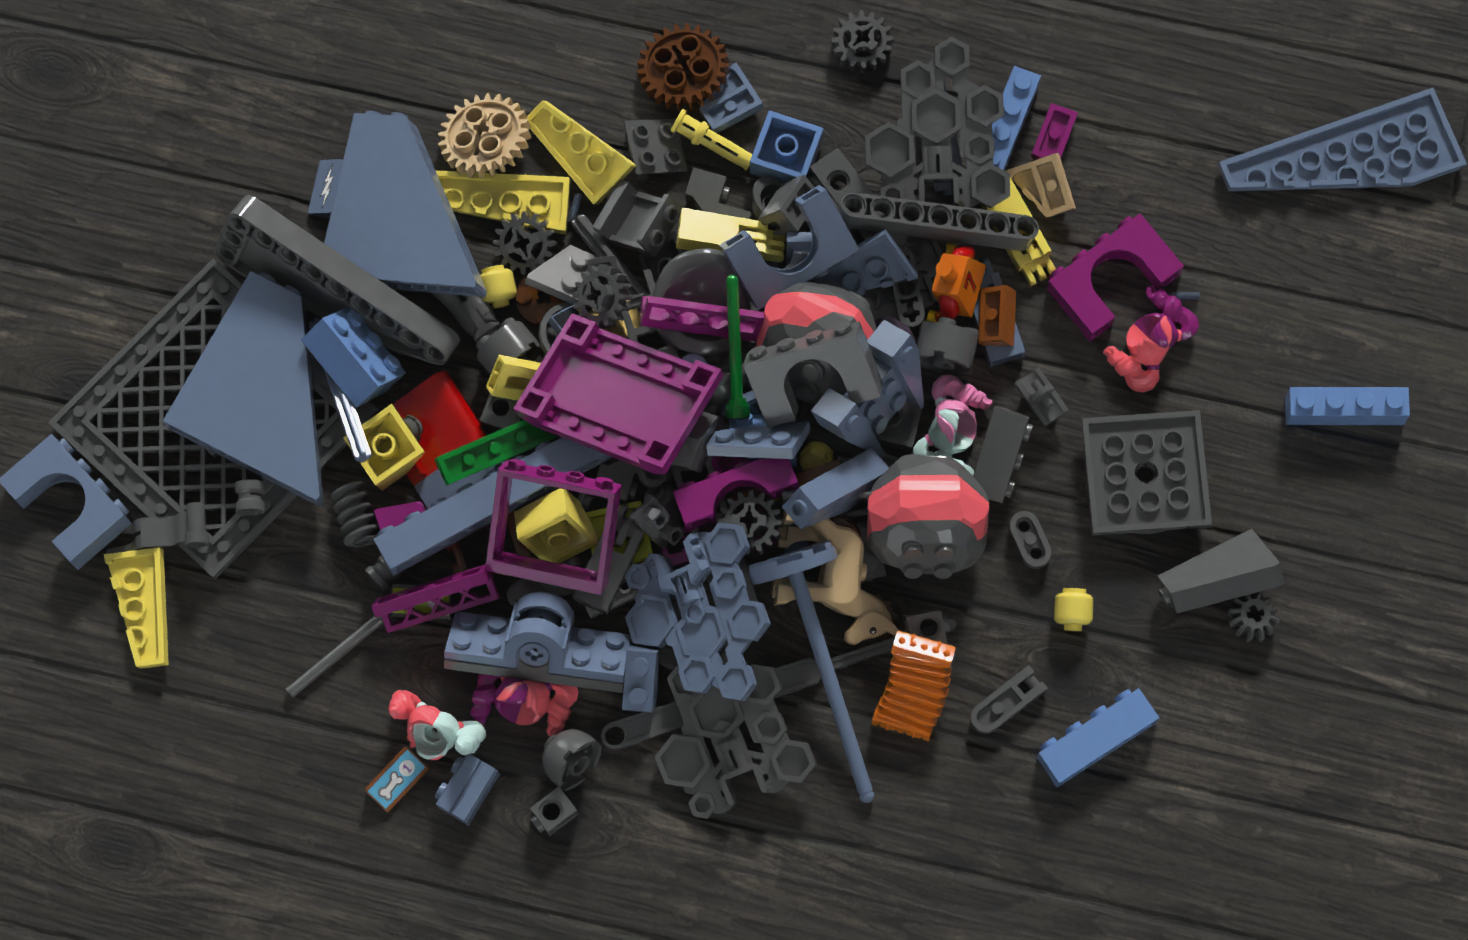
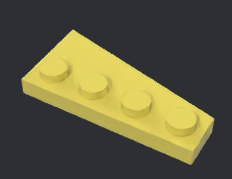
(582, 155)
(141, 593)

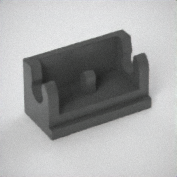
(783, 207)

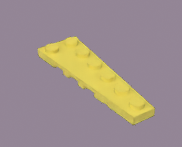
(509, 194)

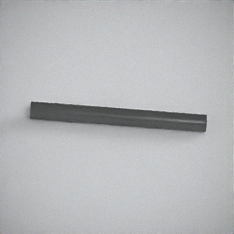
(335, 655)

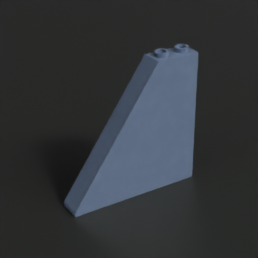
(395, 213)
(255, 390)

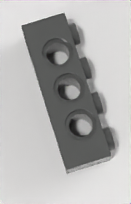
(836, 168)

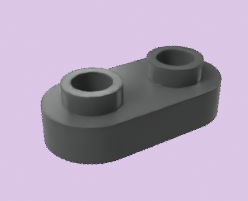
(1031, 540)

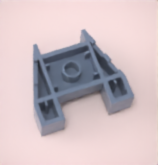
(900, 372)

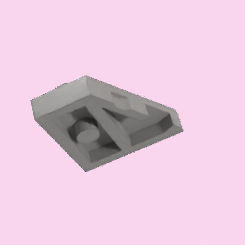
(560, 273)

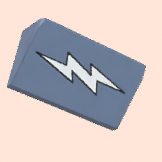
(325, 188)

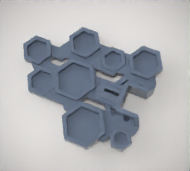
(703, 627)

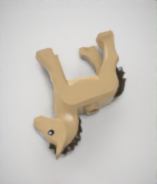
(839, 579)

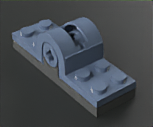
(537, 647)

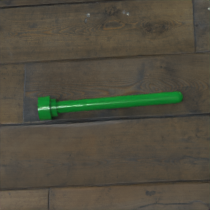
(737, 404)

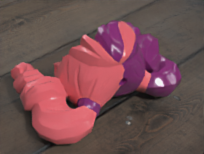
(1150, 340)
(523, 701)

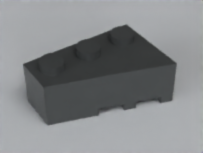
(1001, 452)

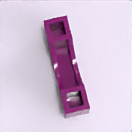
(700, 500)

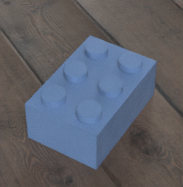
(353, 356)

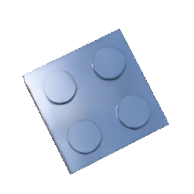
(785, 148)

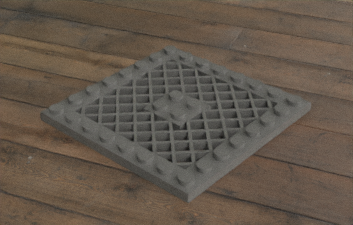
(133, 361)

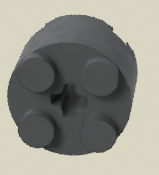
(509, 340)
(947, 346)

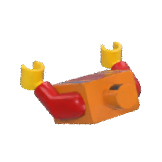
(956, 282)

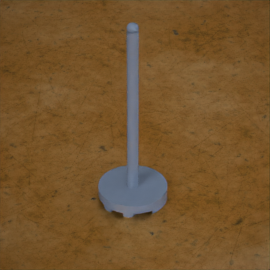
(793, 565)

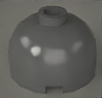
(569, 756)

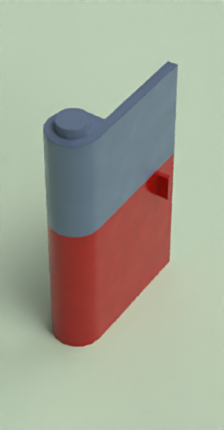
(446, 426)

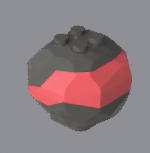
(810, 308)
(927, 517)

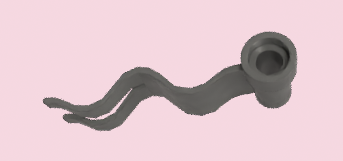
(169, 531)

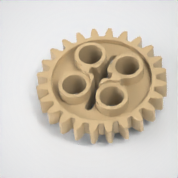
(469, 143)

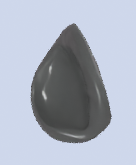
(698, 278)

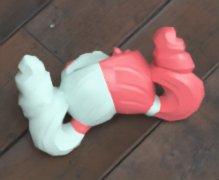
(423, 720)

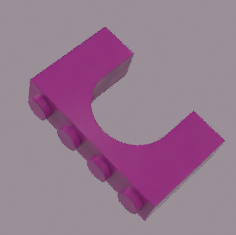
(1131, 242)

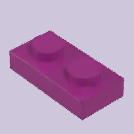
(1054, 132)

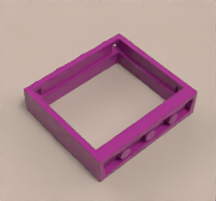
(543, 570)

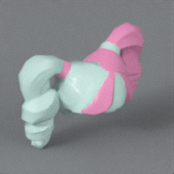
(953, 421)

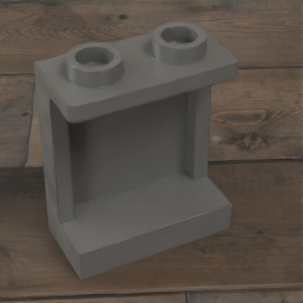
(637, 219)

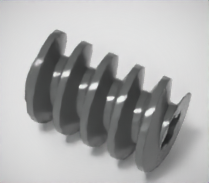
(353, 515)

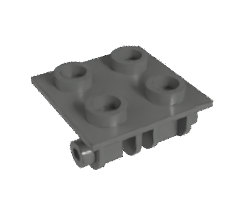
(654, 147)

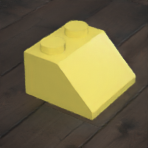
(391, 446)
(555, 527)

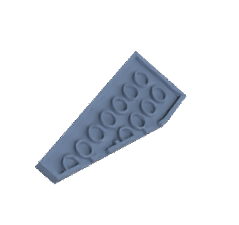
(1376, 148)

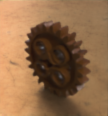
(707, 56)

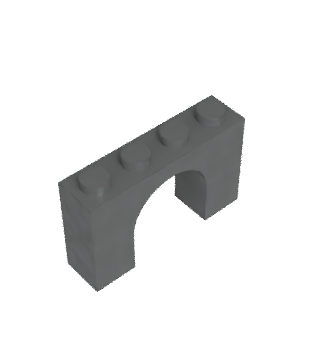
(841, 347)

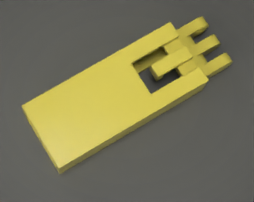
(709, 230)
(1038, 252)
(510, 377)

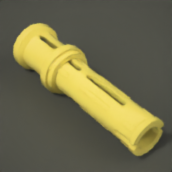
(697, 137)

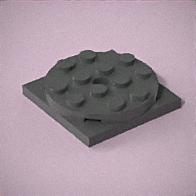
(1168, 447)

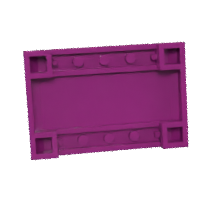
(617, 395)

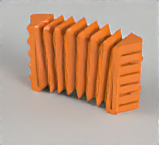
(915, 686)

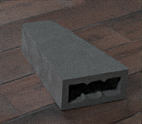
(1221, 574)

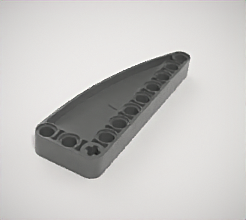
(267, 242)

